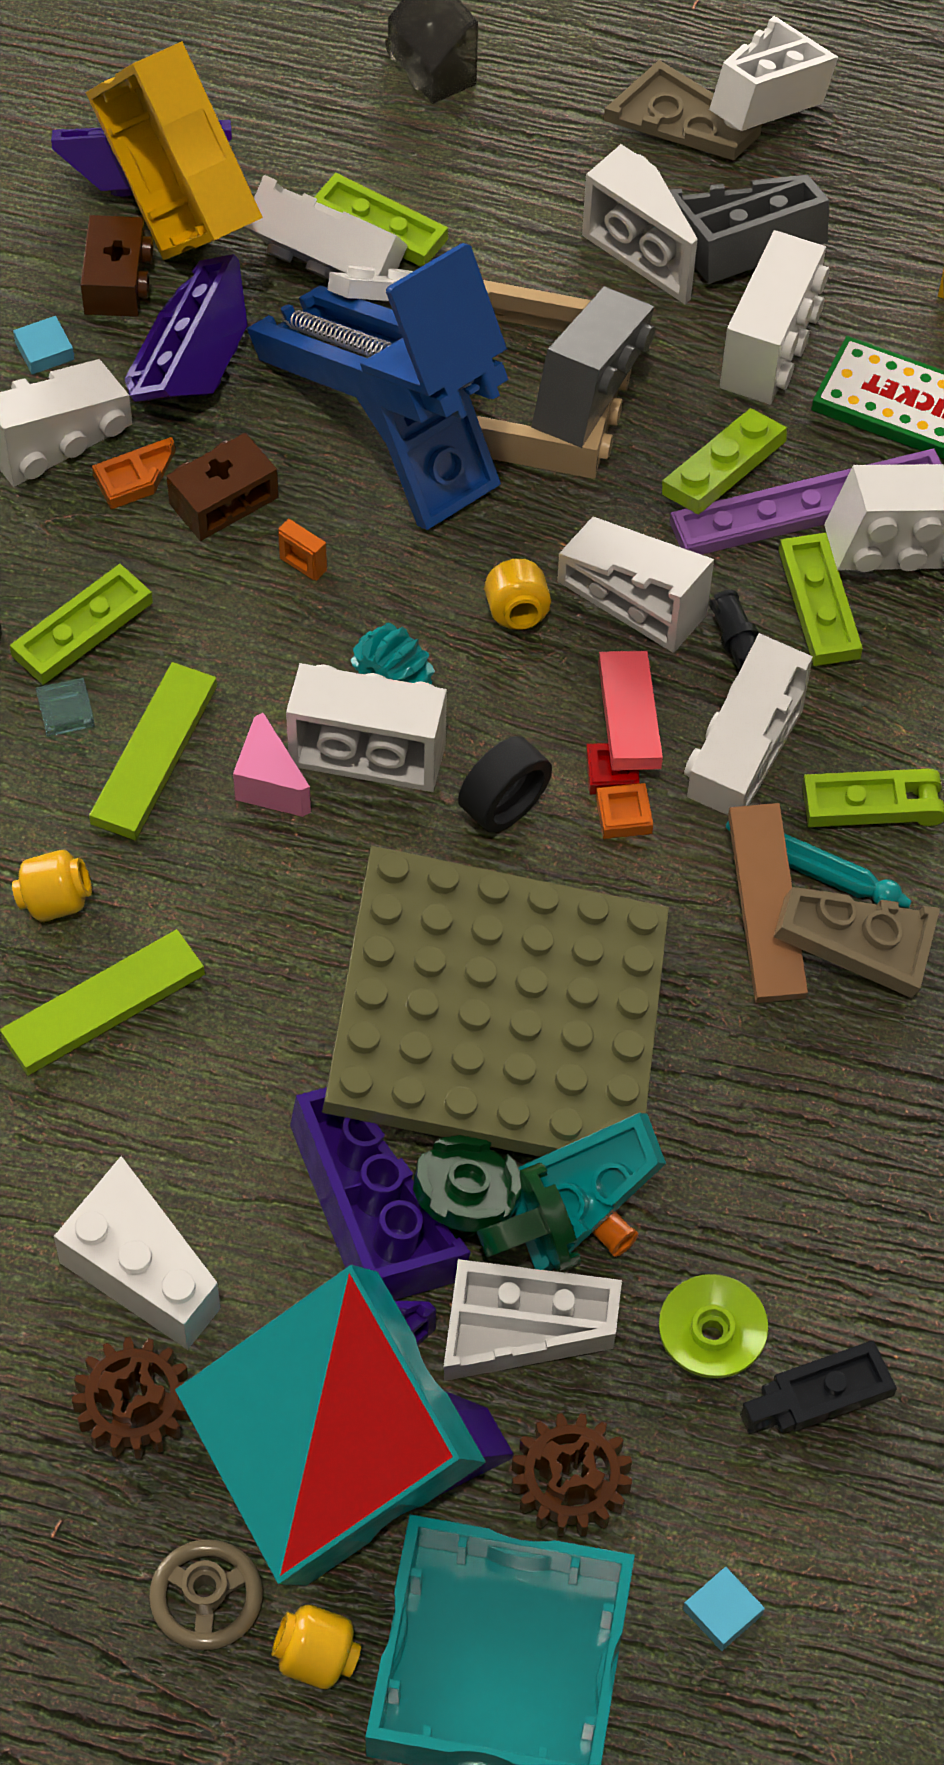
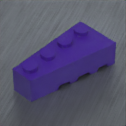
(372, 1201)

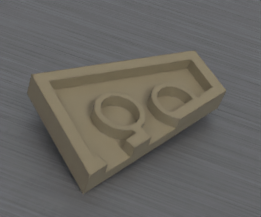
(677, 110)
(865, 938)

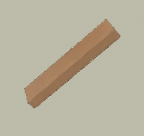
(763, 884)

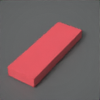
(630, 710)

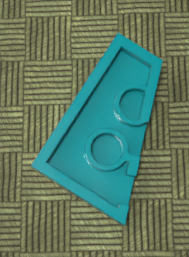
(597, 1176)

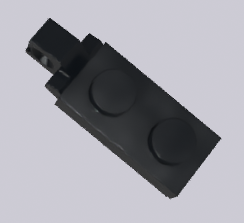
(820, 1390)

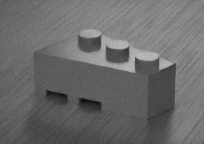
(739, 222)
(590, 364)

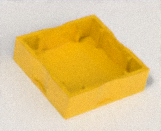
(173, 152)

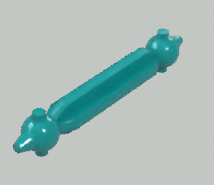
(840, 873)

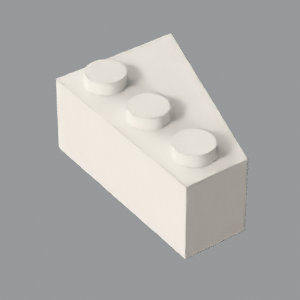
(772, 77)
(320, 234)
(59, 418)
(638, 580)
(750, 726)
(138, 1257)
(526, 1317)

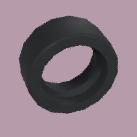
(505, 784)

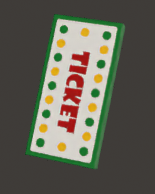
(885, 395)

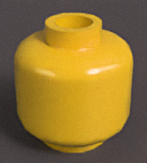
(517, 594)
(52, 885)
(316, 1646)

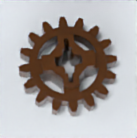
(118, 1379)
(588, 1489)

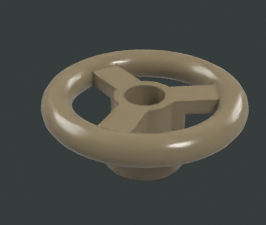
(205, 1573)

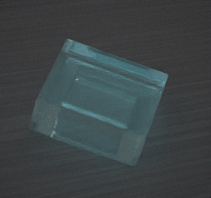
(65, 707)

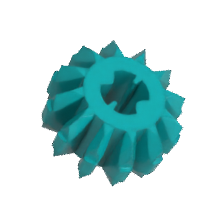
(392, 655)

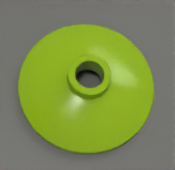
(719, 1304)

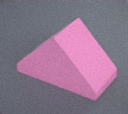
(268, 773)

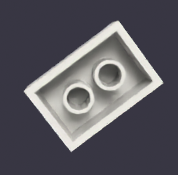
(774, 318)
(889, 518)
(367, 726)

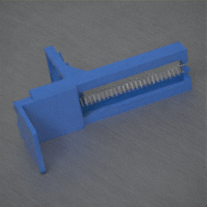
(419, 381)

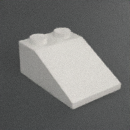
(639, 221)

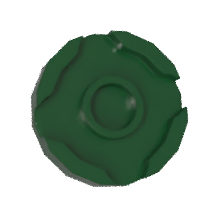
(466, 1184)
(545, 1219)

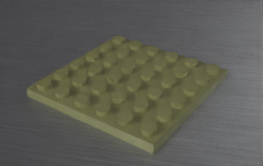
(495, 1005)

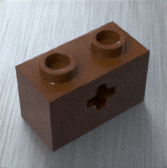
(114, 266)
(222, 486)

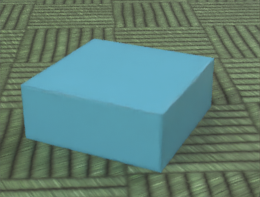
(43, 345)
(723, 1608)

